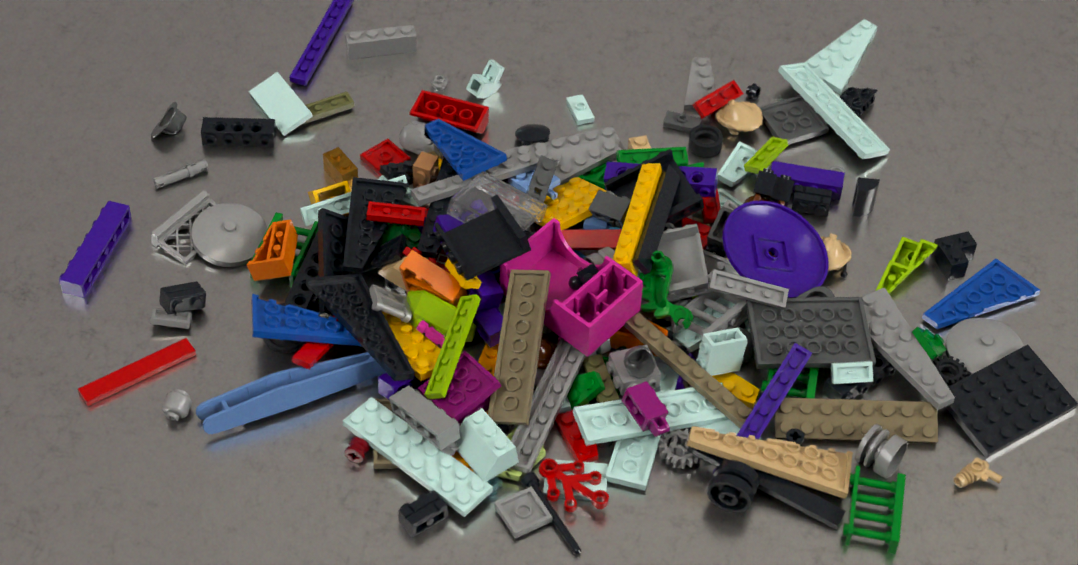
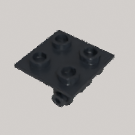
(858, 99)

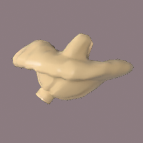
(740, 116)
(837, 251)

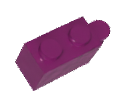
(646, 408)

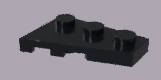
(387, 253)

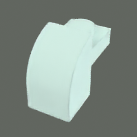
(488, 82)

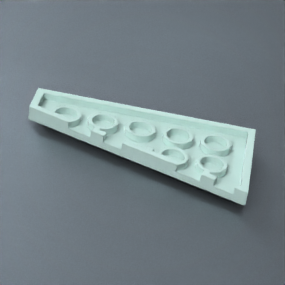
(841, 57)

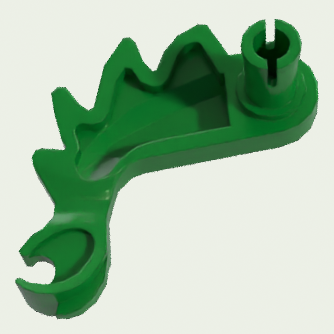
(656, 290)

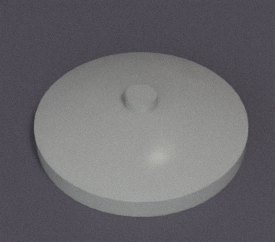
(228, 234)
(980, 343)

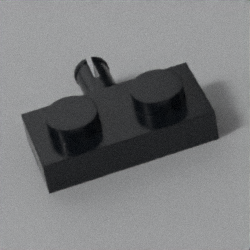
(398, 169)

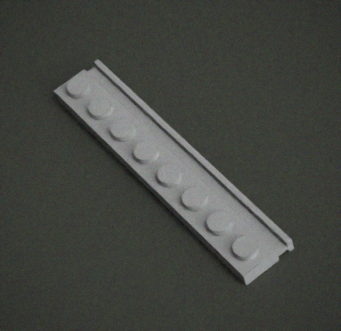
(546, 404)

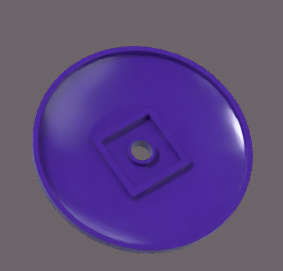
(774, 228)

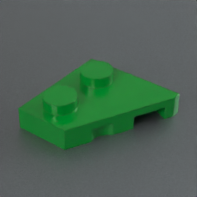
(585, 388)

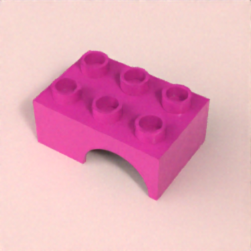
(582, 315)

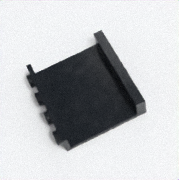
(685, 199)
(484, 241)

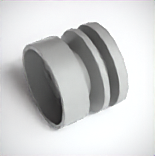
(881, 451)

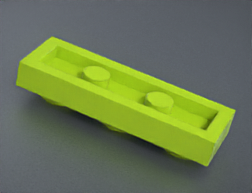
(766, 155)

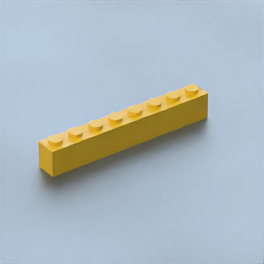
(637, 215)

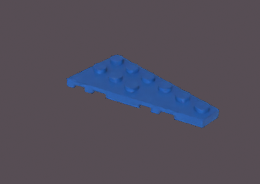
(463, 151)
(983, 292)
(296, 324)

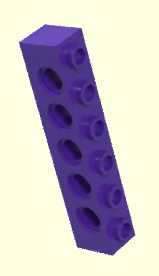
(701, 179)

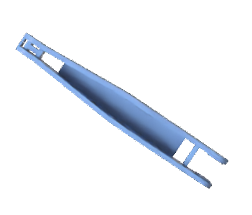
(285, 391)

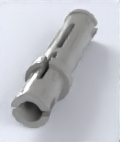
(188, 170)

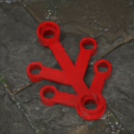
(572, 482)

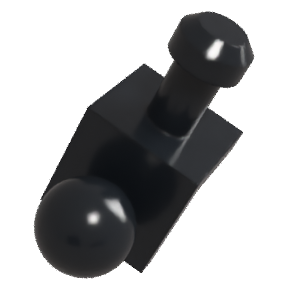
(584, 275)

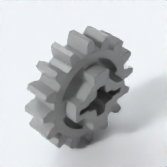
(677, 450)

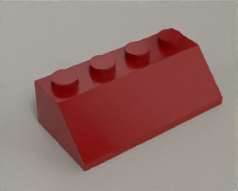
(452, 111)

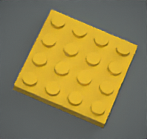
(571, 203)

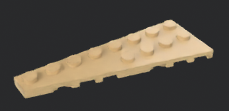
(807, 465)

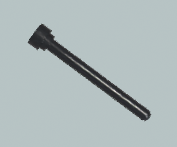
(532, 480)

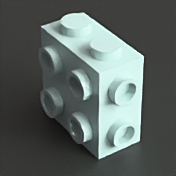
(722, 351)

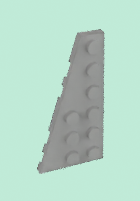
(582, 158)

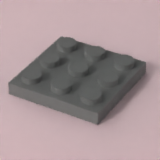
(793, 120)

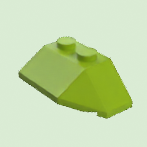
(434, 312)

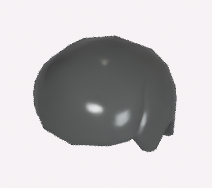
(639, 362)

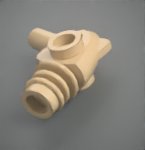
(975, 471)

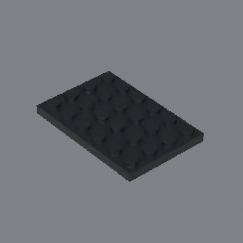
(1008, 400)

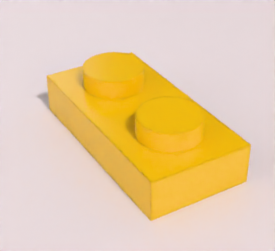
(473, 283)

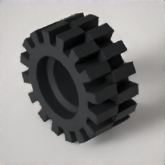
(951, 366)

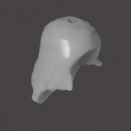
(414, 140)

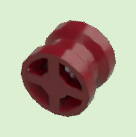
(356, 450)

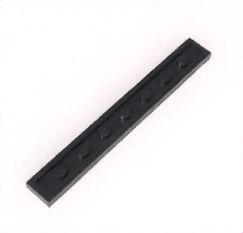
(656, 219)
(789, 493)

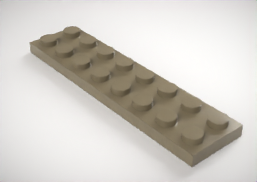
(519, 346)
(853, 419)

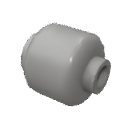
(176, 405)

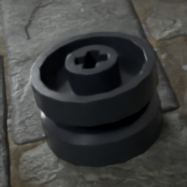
(733, 486)

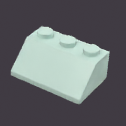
(485, 446)

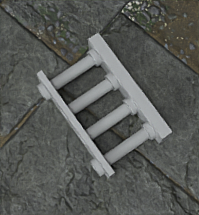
(730, 319)

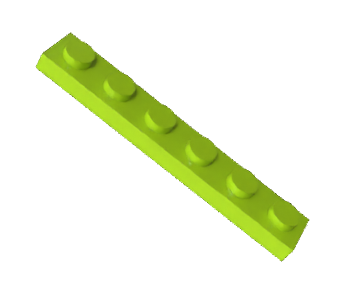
(452, 347)

